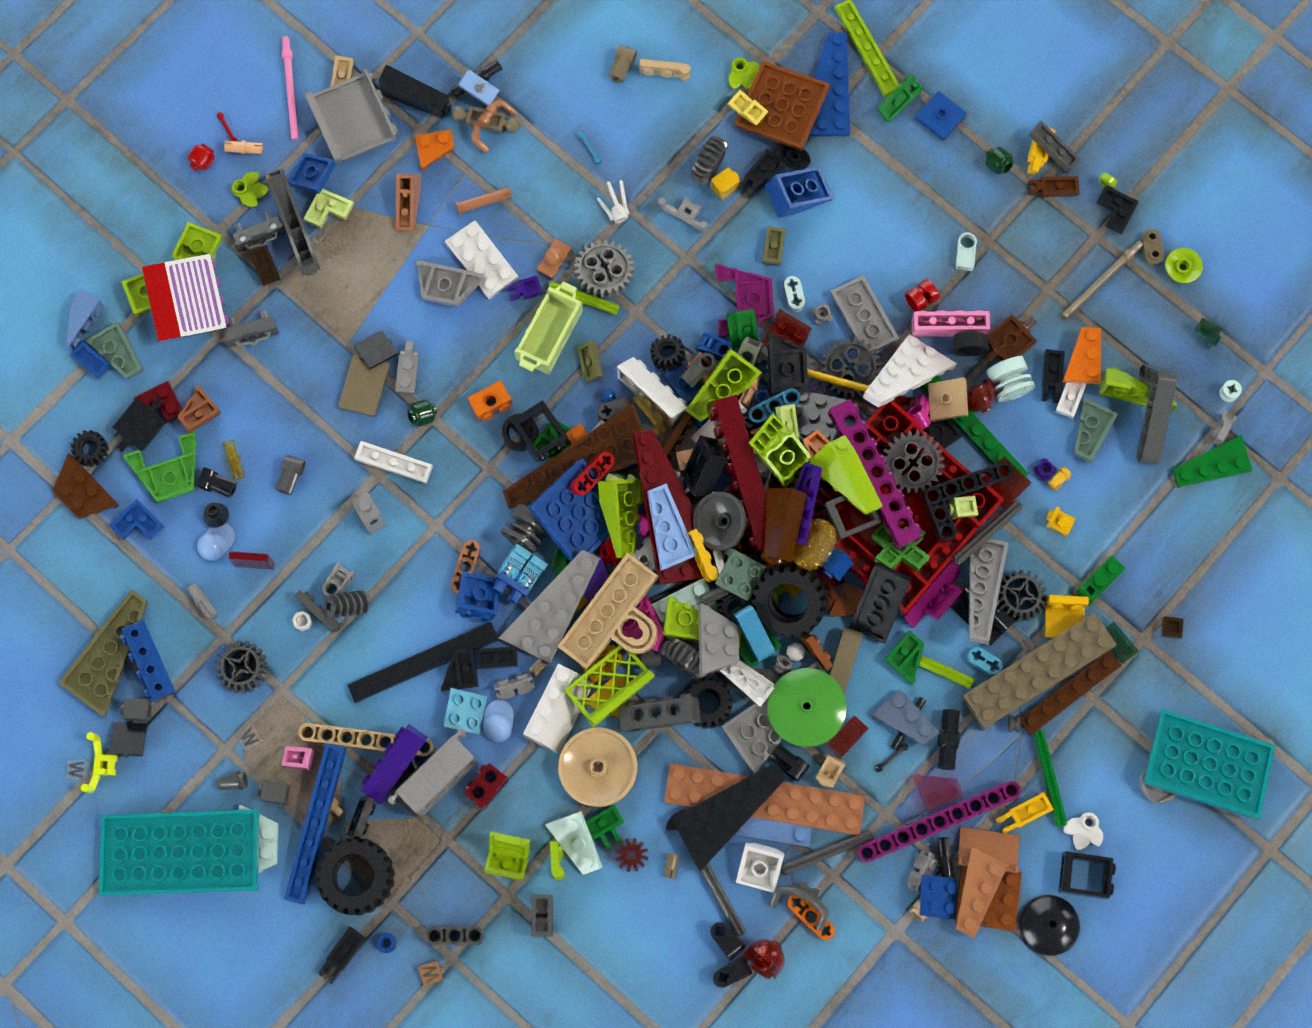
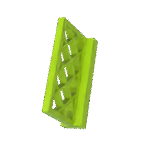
(620, 697)

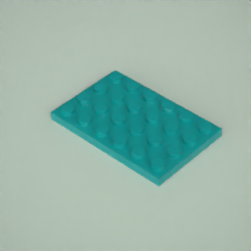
(1209, 764)

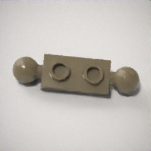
(496, 123)

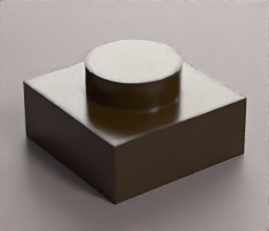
(1172, 627)

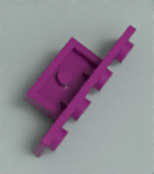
(937, 597)

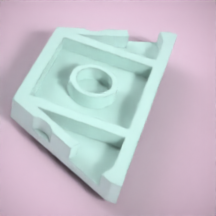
(267, 842)

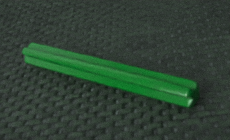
(1050, 778)

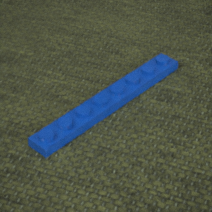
(315, 823)

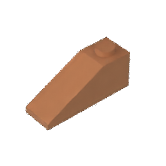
(407, 200)

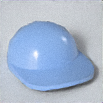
(216, 542)
(498, 721)

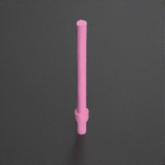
(287, 55)

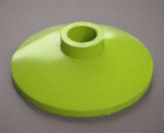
(1186, 258)

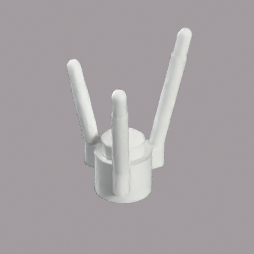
(619, 213)

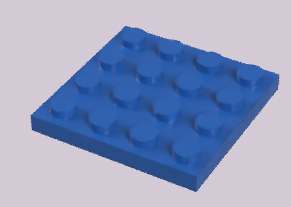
(569, 519)

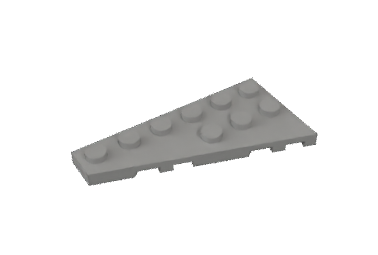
(550, 614)
(754, 734)

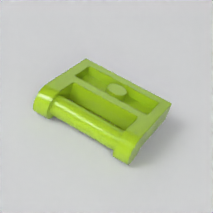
(557, 854)

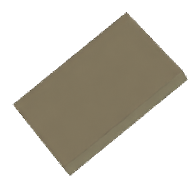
(363, 387)

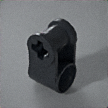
(729, 942)
(735, 972)

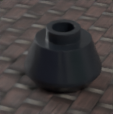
(215, 514)

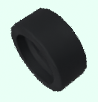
(970, 343)
(514, 445)

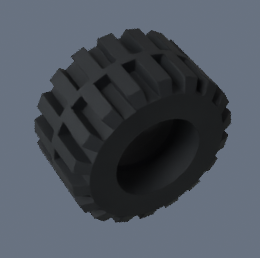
(721, 692)

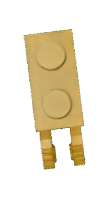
(703, 557)
(1026, 812)

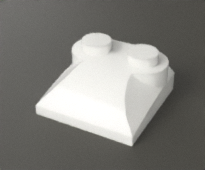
(760, 867)

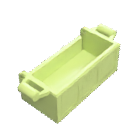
(549, 329)

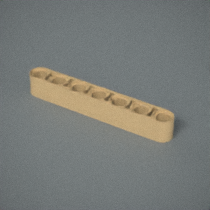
(357, 737)

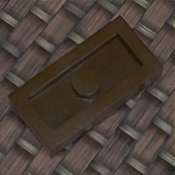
(264, 265)

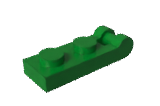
(899, 98)
(1101, 579)

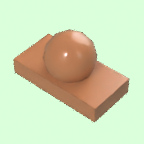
(553, 259)

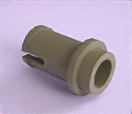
(671, 865)

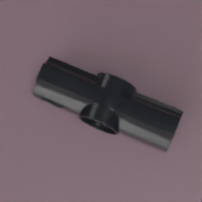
(948, 739)

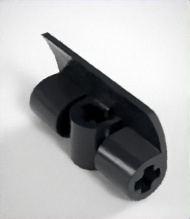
(1001, 620)

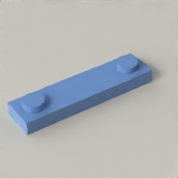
(776, 832)

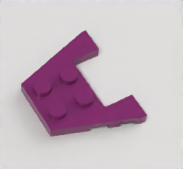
(751, 293)

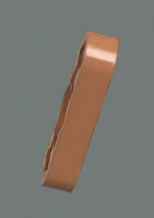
(464, 552)

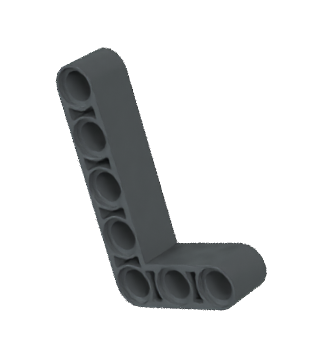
(1157, 412)

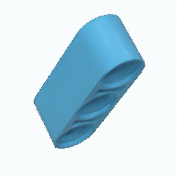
(764, 406)
(754, 633)

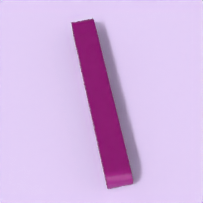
(945, 815)

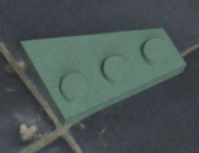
(117, 350)
(1093, 429)

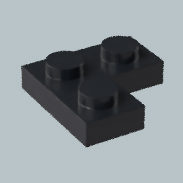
(1120, 204)

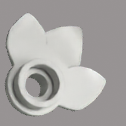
(1082, 833)

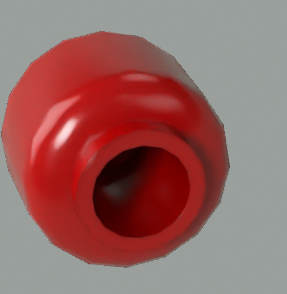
(201, 157)

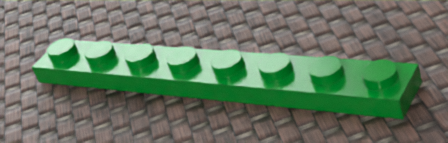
(981, 436)

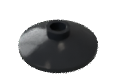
(792, 157)

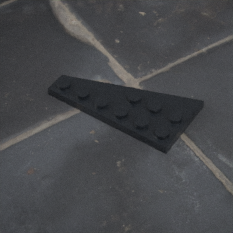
(717, 819)

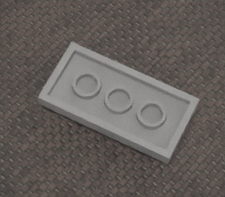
(864, 313)

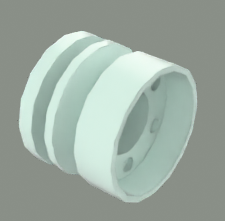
(1012, 382)

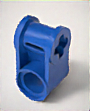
(712, 345)

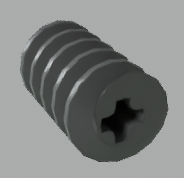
(346, 603)

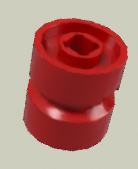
(919, 297)

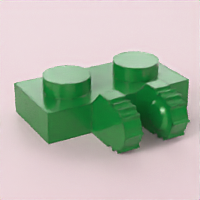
(603, 823)

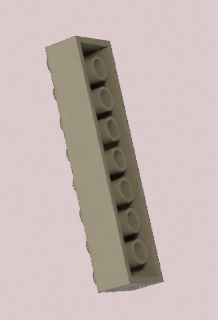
(1038, 671)

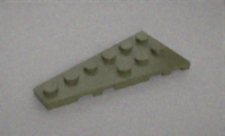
(101, 664)

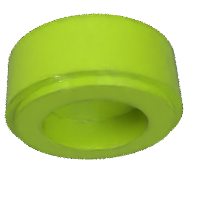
(1106, 179)

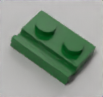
(741, 325)

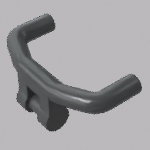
(806, 893)

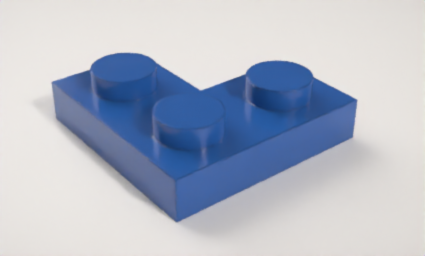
(136, 516)

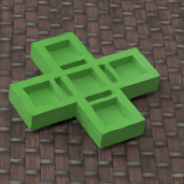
(891, 556)

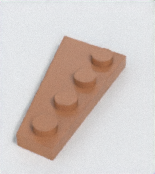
(979, 888)

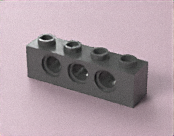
(688, 713)

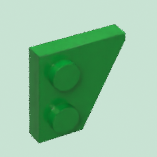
(906, 656)

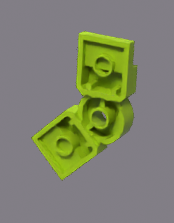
(192, 243)

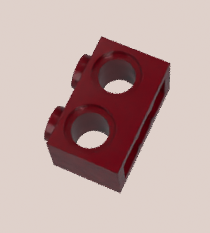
(490, 789)

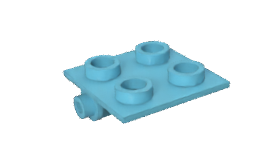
(465, 711)

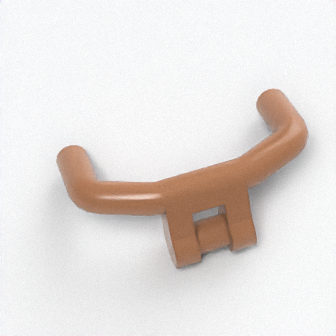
(484, 120)

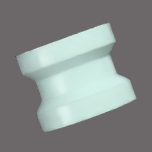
(1227, 394)

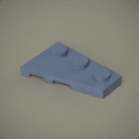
(905, 717)

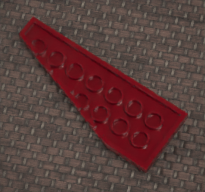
(654, 472)

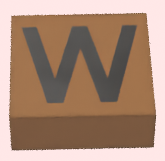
(430, 973)

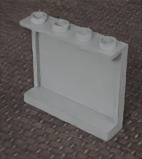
(352, 117)

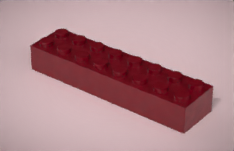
(741, 467)

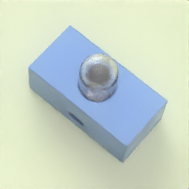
(478, 87)

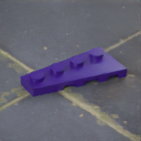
(808, 483)

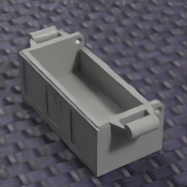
(436, 776)

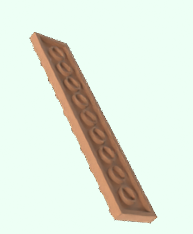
(787, 804)

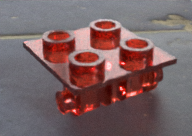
(1011, 487)

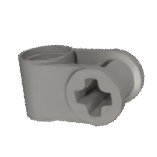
(339, 578)

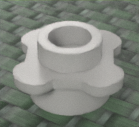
(825, 309)

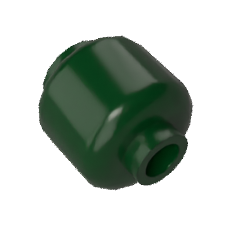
(999, 160)
(421, 413)

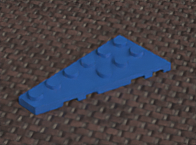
(833, 69)

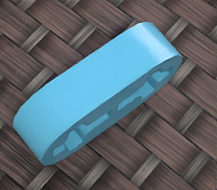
(982, 665)

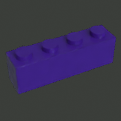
(394, 763)

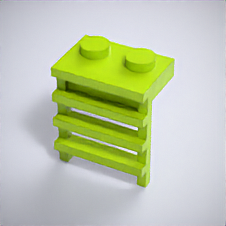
(507, 856)

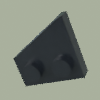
(461, 670)

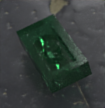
(1124, 649)

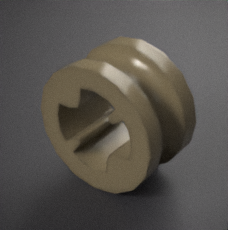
(538, 668)

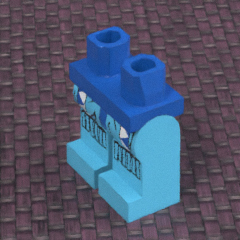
(518, 581)

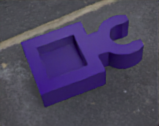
(528, 288)

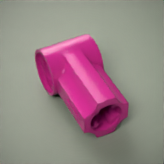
(920, 411)

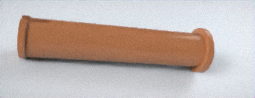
(483, 200)

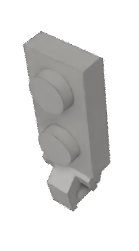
(407, 370)

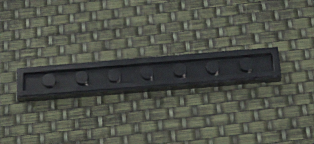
(420, 663)

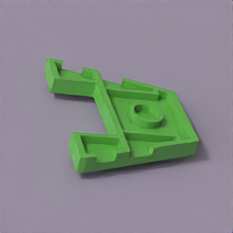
(169, 477)

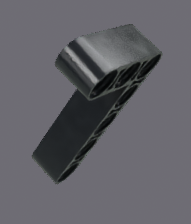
(958, 490)

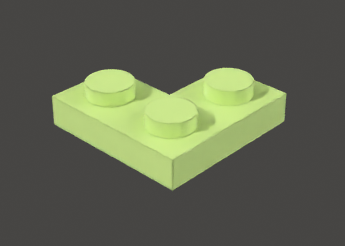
(327, 203)

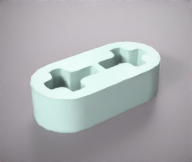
(790, 295)

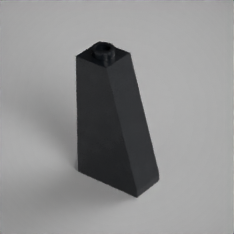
(413, 93)

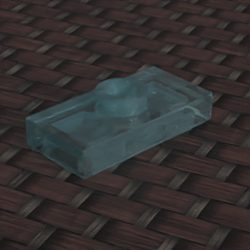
(709, 268)

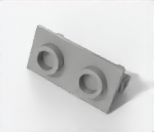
(521, 682)
(926, 864)

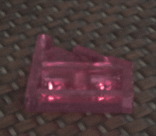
(937, 790)

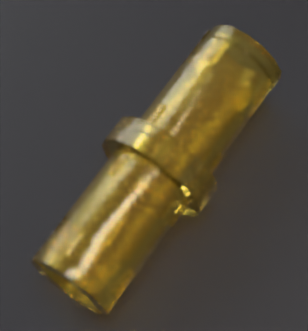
(233, 459)

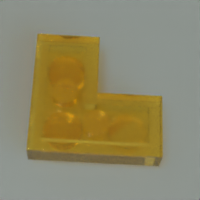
(654, 417)

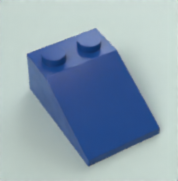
(798, 191)

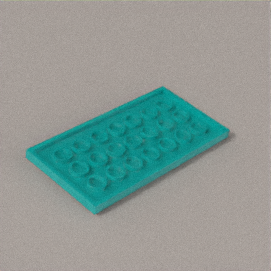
(179, 852)

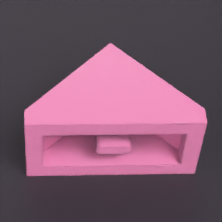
(298, 758)

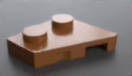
(198, 411)
(812, 646)

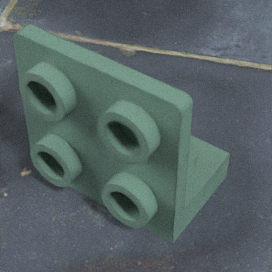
(739, 574)

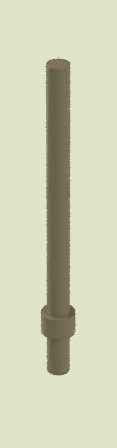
(1127, 256)

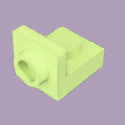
(962, 507)

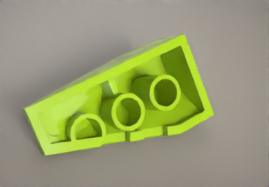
(728, 378)
(1124, 387)
(846, 474)
(620, 509)

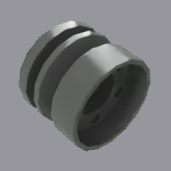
(524, 530)

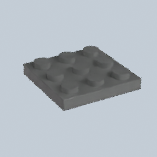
(813, 415)

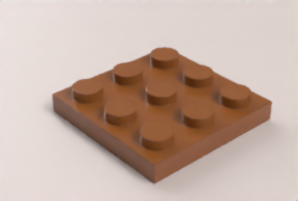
(1004, 905)

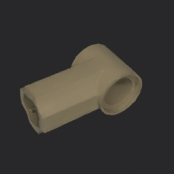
(623, 59)

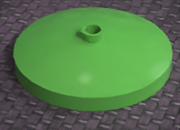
(809, 726)

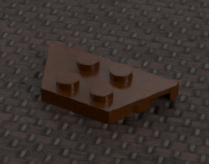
(81, 491)

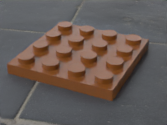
(791, 105)

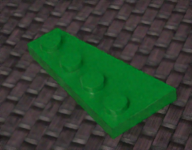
(1219, 463)

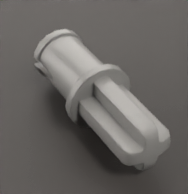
(201, 601)

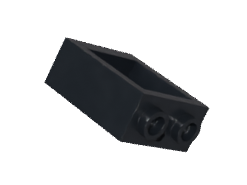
(529, 415)
(704, 466)
(1066, 872)

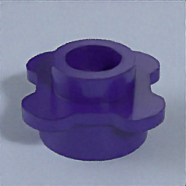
(1044, 463)

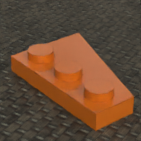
(1086, 358)

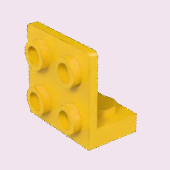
(1063, 613)

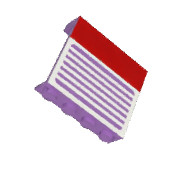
(185, 297)

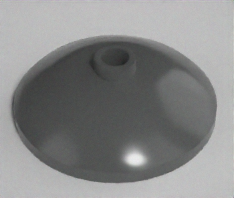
(711, 516)

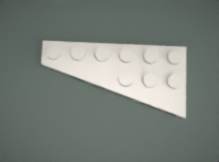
(906, 370)

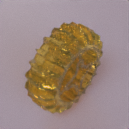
(819, 545)

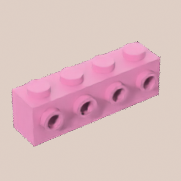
(949, 323)

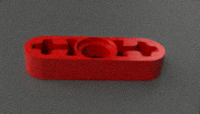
(584, 474)

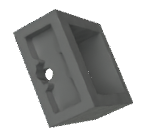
(831, 515)

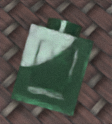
(1209, 330)

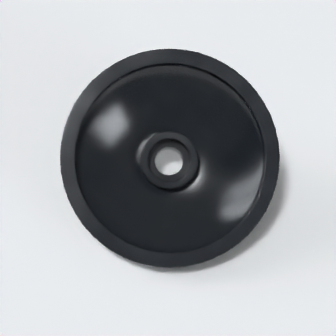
(1036, 929)

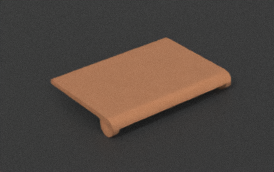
(995, 844)

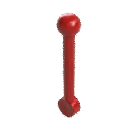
(220, 115)

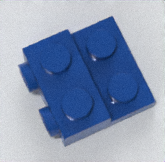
(477, 597)

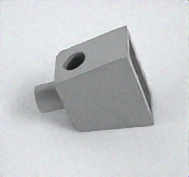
(368, 512)

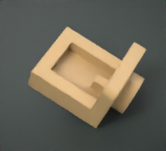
(830, 771)

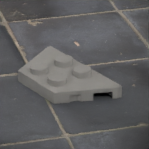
(446, 284)
(716, 641)

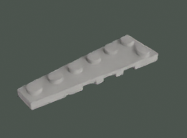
(984, 587)

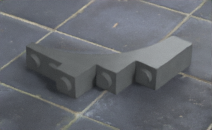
(293, 222)

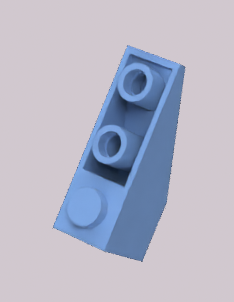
(83, 312)

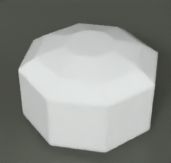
(302, 621)
(795, 652)

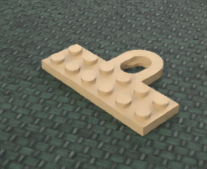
(609, 611)

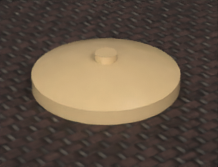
(597, 767)

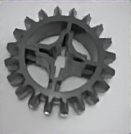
(709, 160)
(1029, 598)
(681, 656)
(239, 673)

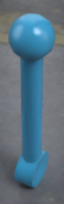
(597, 159)

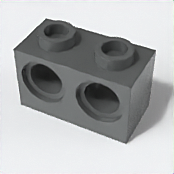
(542, 916)

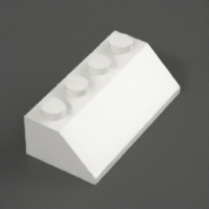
(642, 382)
(556, 711)

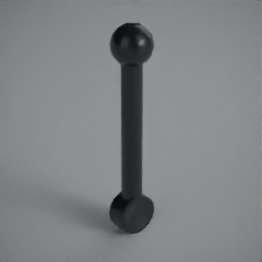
(904, 747)

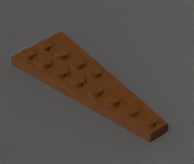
(612, 437)

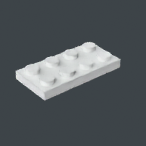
(480, 255)

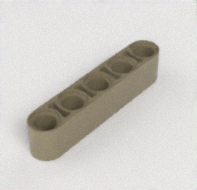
(845, 657)

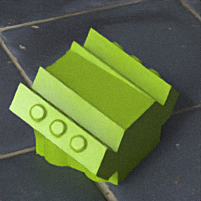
(779, 450)

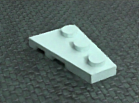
(576, 841)

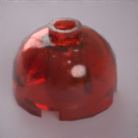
(981, 396)
(766, 957)

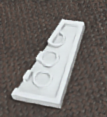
(749, 681)

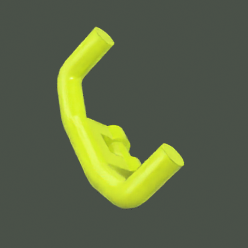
(98, 764)

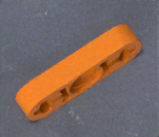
(810, 925)

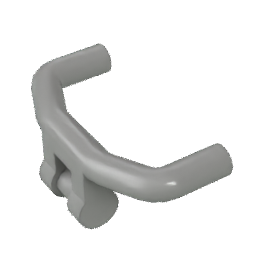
(680, 213)

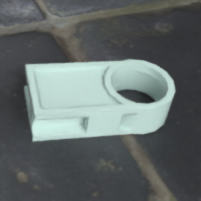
(966, 256)

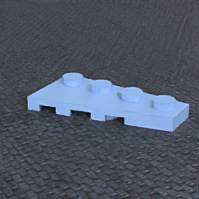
(669, 530)

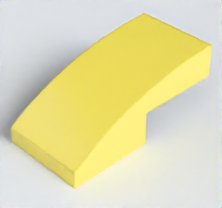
(747, 108)

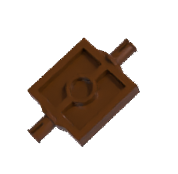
(1010, 339)

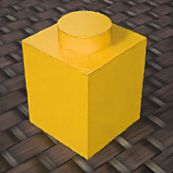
(725, 183)

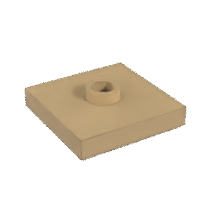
(948, 399)

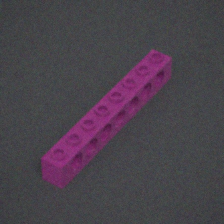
(900, 536)

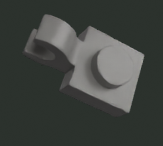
(1221, 432)

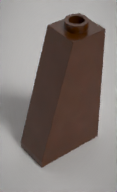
(783, 522)

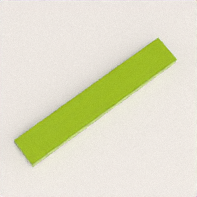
(867, 47)

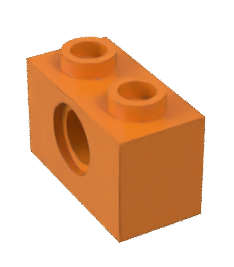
(495, 392)

